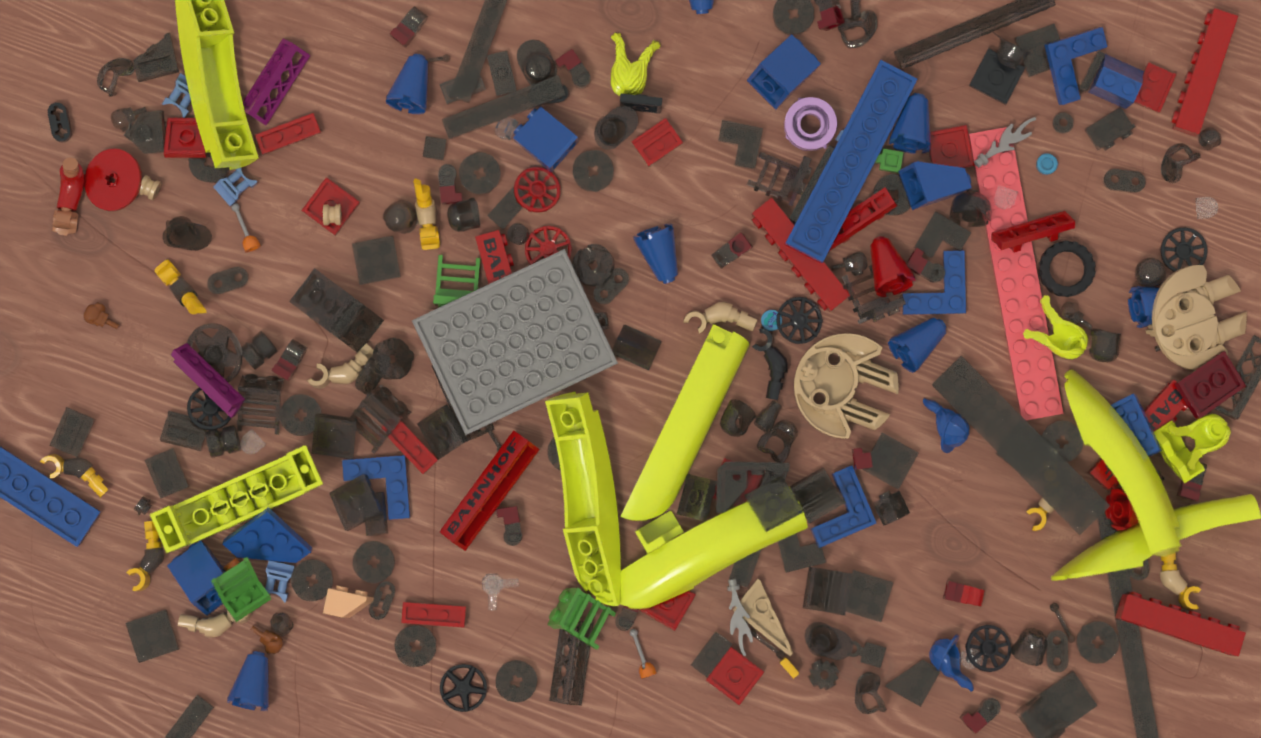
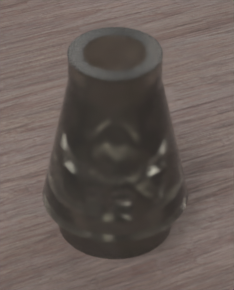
(767, 417)

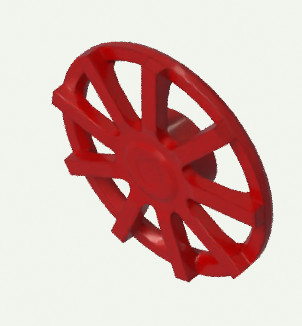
(537, 190)
(547, 247)

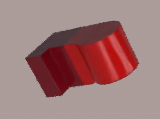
(963, 593)

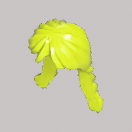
(627, 76)
(1068, 338)
(1209, 435)

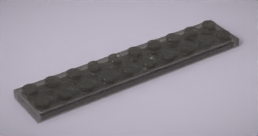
(1020, 445)

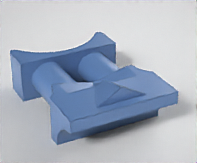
(180, 87)
(228, 191)
(279, 571)

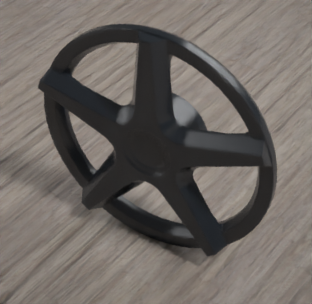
(463, 688)

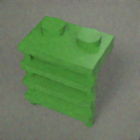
(445, 296)
(240, 590)
(569, 610)

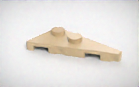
(763, 616)

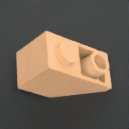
(344, 603)

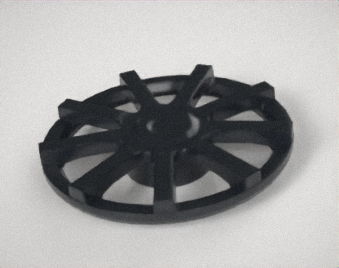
(1183, 249)
(799, 320)
(209, 409)
(988, 648)

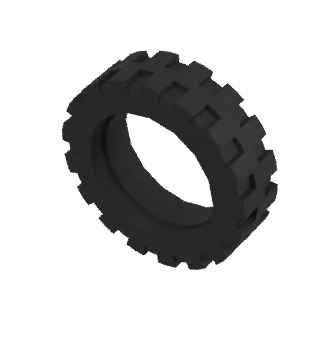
(1084, 255)

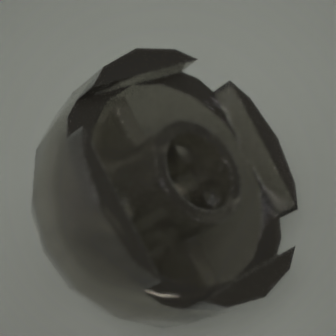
(971, 208)

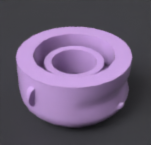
(824, 114)

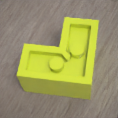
(1176, 454)
(659, 531)

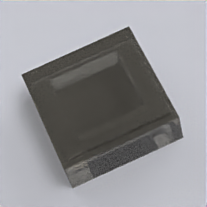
(434, 148)

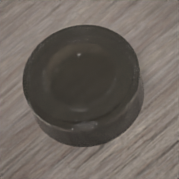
(518, 234)

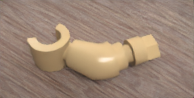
(721, 313)
(346, 373)
(212, 626)

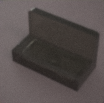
(636, 347)

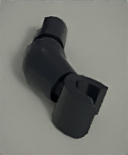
(777, 365)

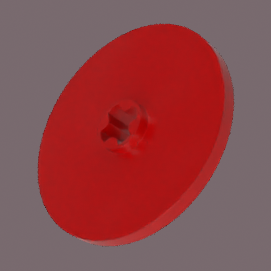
(120, 166)

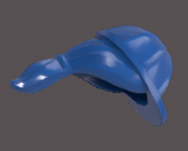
(950, 426)
(946, 659)

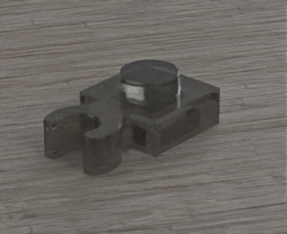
(870, 653)

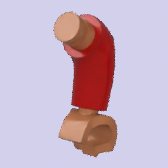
(71, 188)

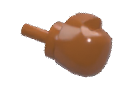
(96, 316)
(271, 641)

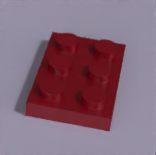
(1210, 385)

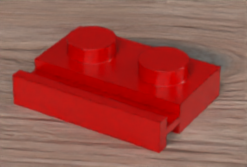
(1154, 87)
(657, 142)

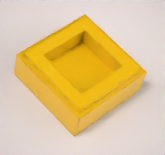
(789, 667)

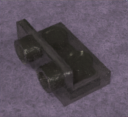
(1109, 129)

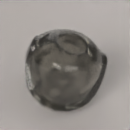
(1209, 138)
(281, 624)

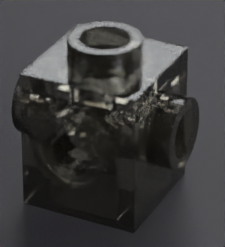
(891, 507)
(819, 666)

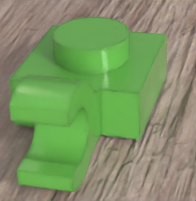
(890, 160)

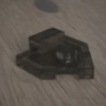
(149, 132)

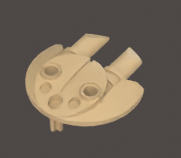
(1194, 319)
(838, 384)

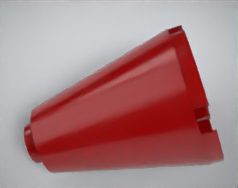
(889, 268)
(1120, 510)

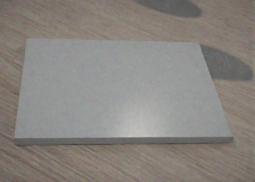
(514, 342)

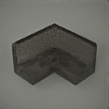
(798, 557)

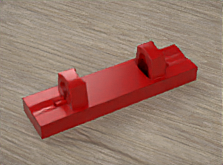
(861, 216)
(1033, 230)

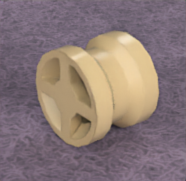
(149, 187)
(332, 214)

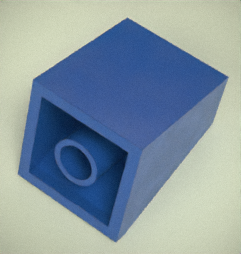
(783, 71)
(1117, 82)
(545, 138)
(933, 183)
(194, 574)

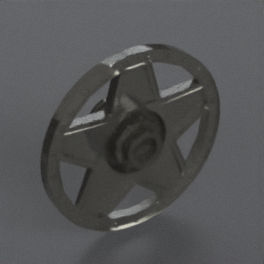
(215, 349)

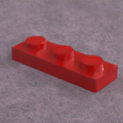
(288, 134)
(412, 447)
(433, 614)

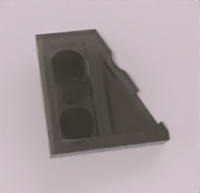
(157, 60)
(915, 682)

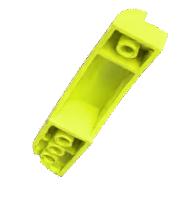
(213, 81)
(687, 425)
(1124, 455)
(588, 496)
(1129, 547)
(699, 555)

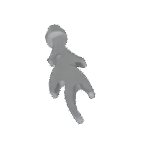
(1006, 138)
(737, 619)

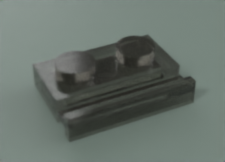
(72, 432)
(182, 432)
(167, 473)

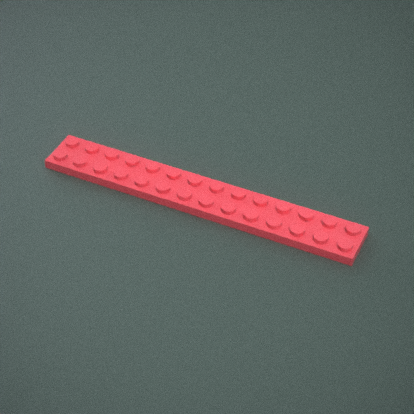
(1017, 286)

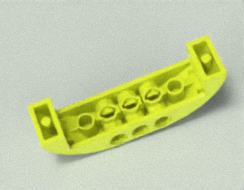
(237, 500)

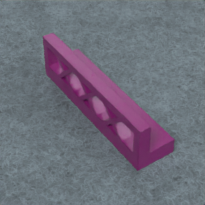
(271, 78)
(207, 379)

